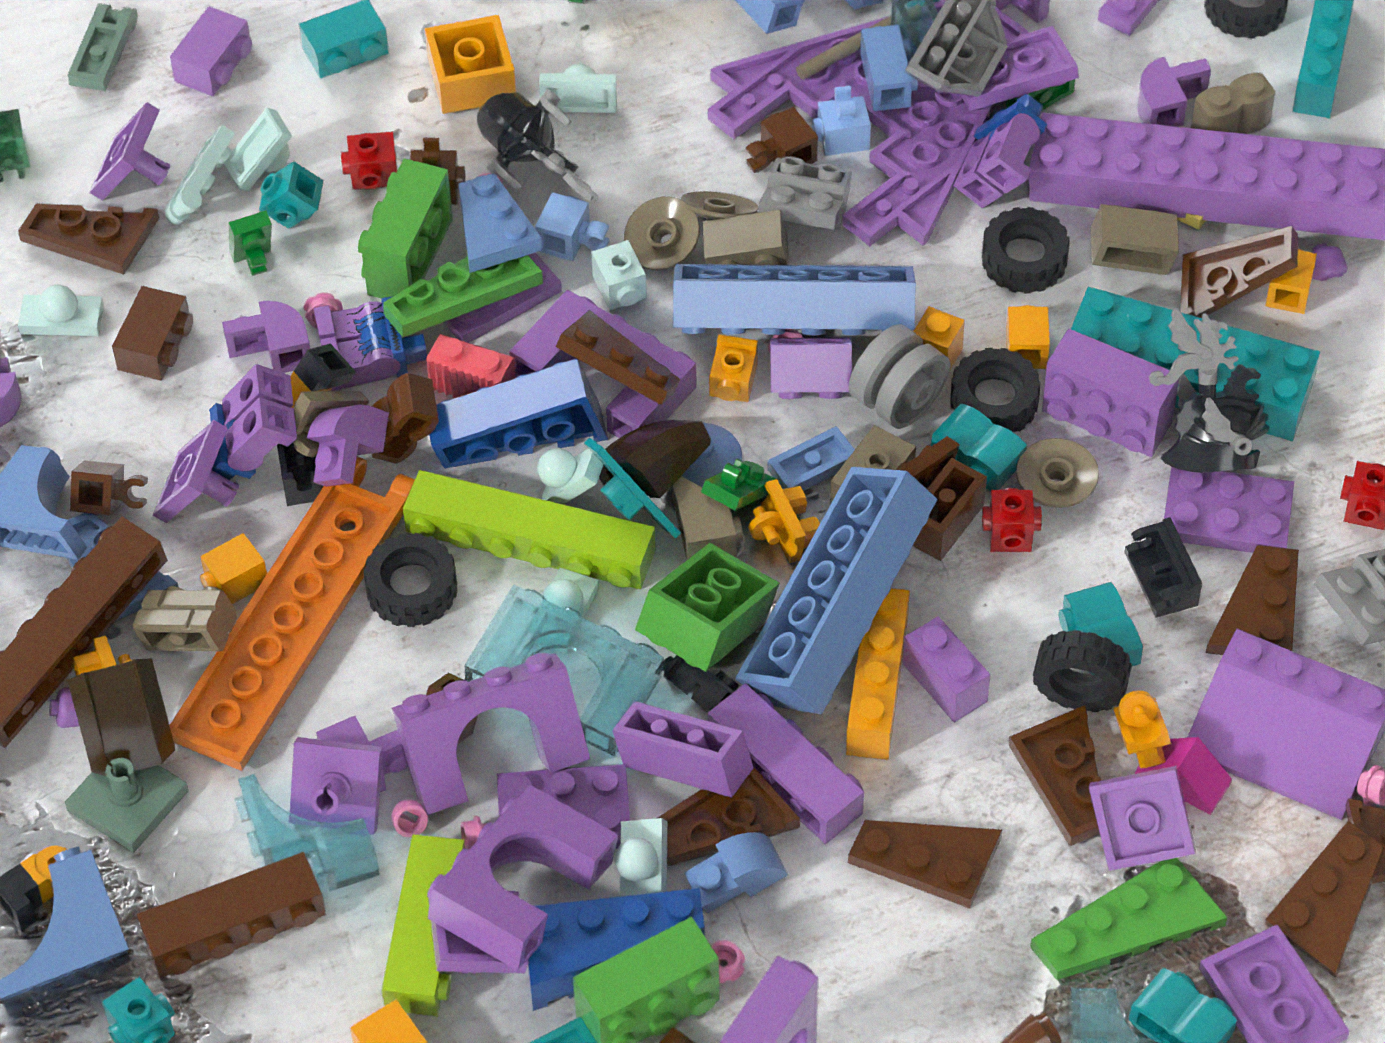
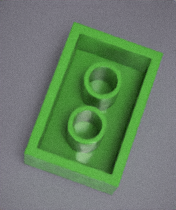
(406, 228)
(707, 607)
(649, 986)

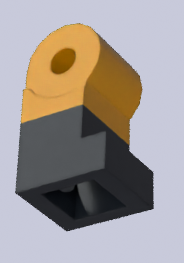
(320, 371)
(28, 886)

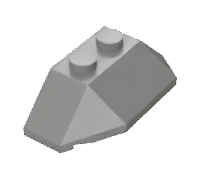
(960, 48)

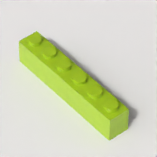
(530, 529)

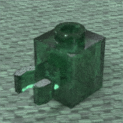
(13, 144)

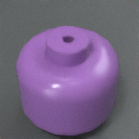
(1329, 262)
(63, 709)

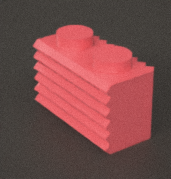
(466, 367)

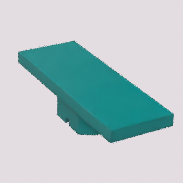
(626, 494)

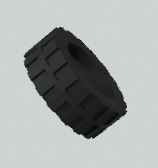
(1246, 20)
(1025, 224)
(1003, 366)
(407, 551)
(1086, 653)

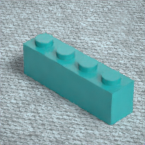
(1322, 57)

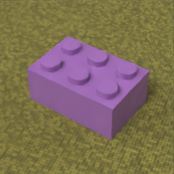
(1108, 393)

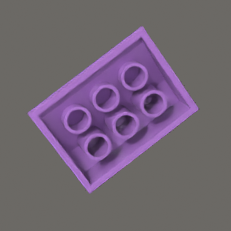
(1290, 723)

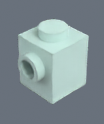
(619, 275)

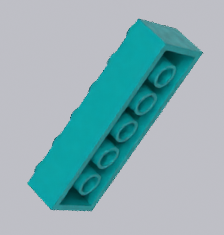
(1144, 332)

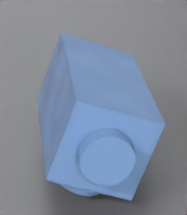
(884, 63)

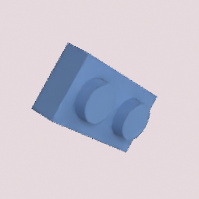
(811, 460)

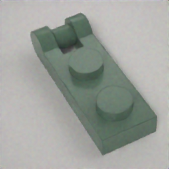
(101, 47)

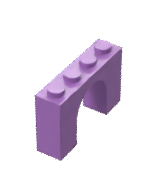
(629, 408)
(434, 723)
(529, 830)
(779, 1008)

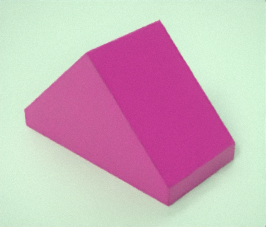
(1199, 772)

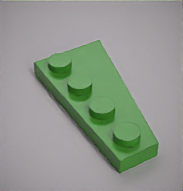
(458, 292)
(1140, 913)

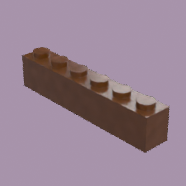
(71, 620)

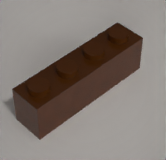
(231, 915)

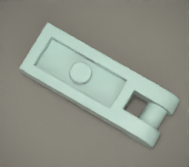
(199, 176)

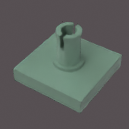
(127, 802)

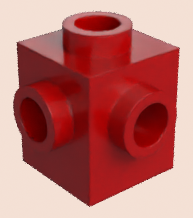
(369, 159)
(1365, 495)
(1011, 520)

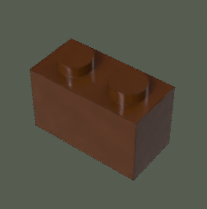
(152, 333)
(959, 499)

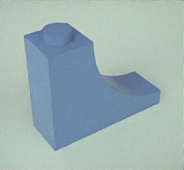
(29, 504)
(80, 929)

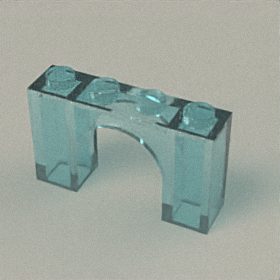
(532, 624)

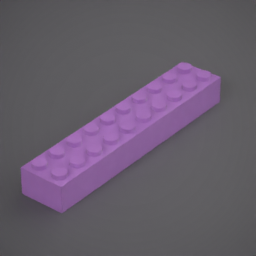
(1211, 175)

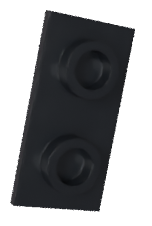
(712, 688)

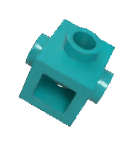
(291, 195)
(138, 1015)

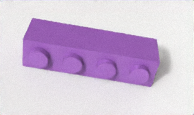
(792, 765)

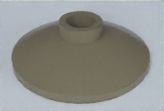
(718, 204)
(655, 220)
(1058, 460)

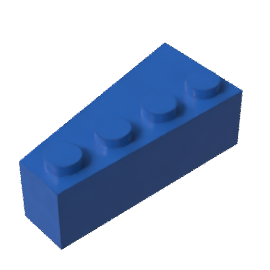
(518, 416)
(595, 930)

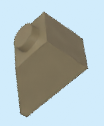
(703, 520)

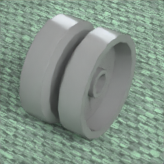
(899, 376)

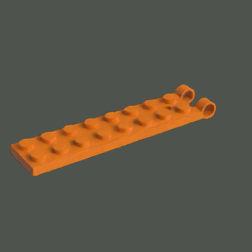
(287, 620)

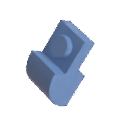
(742, 865)

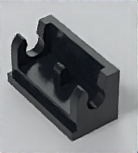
(297, 475)
(1164, 568)

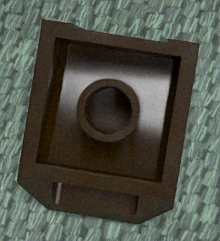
(658, 453)
(122, 715)

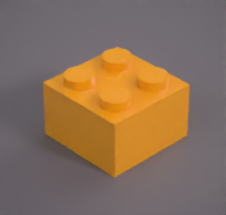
(469, 62)

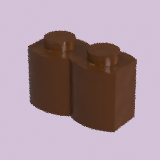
(410, 417)

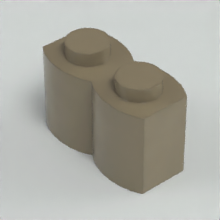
(1235, 108)

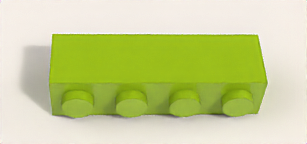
(411, 961)

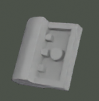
(807, 192)
(1359, 596)

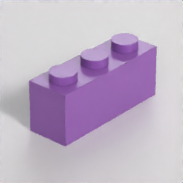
(683, 748)

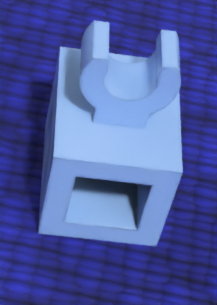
(843, 123)
(567, 225)

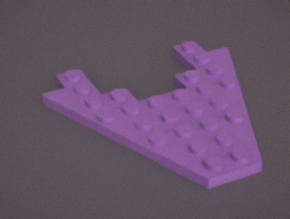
(924, 140)

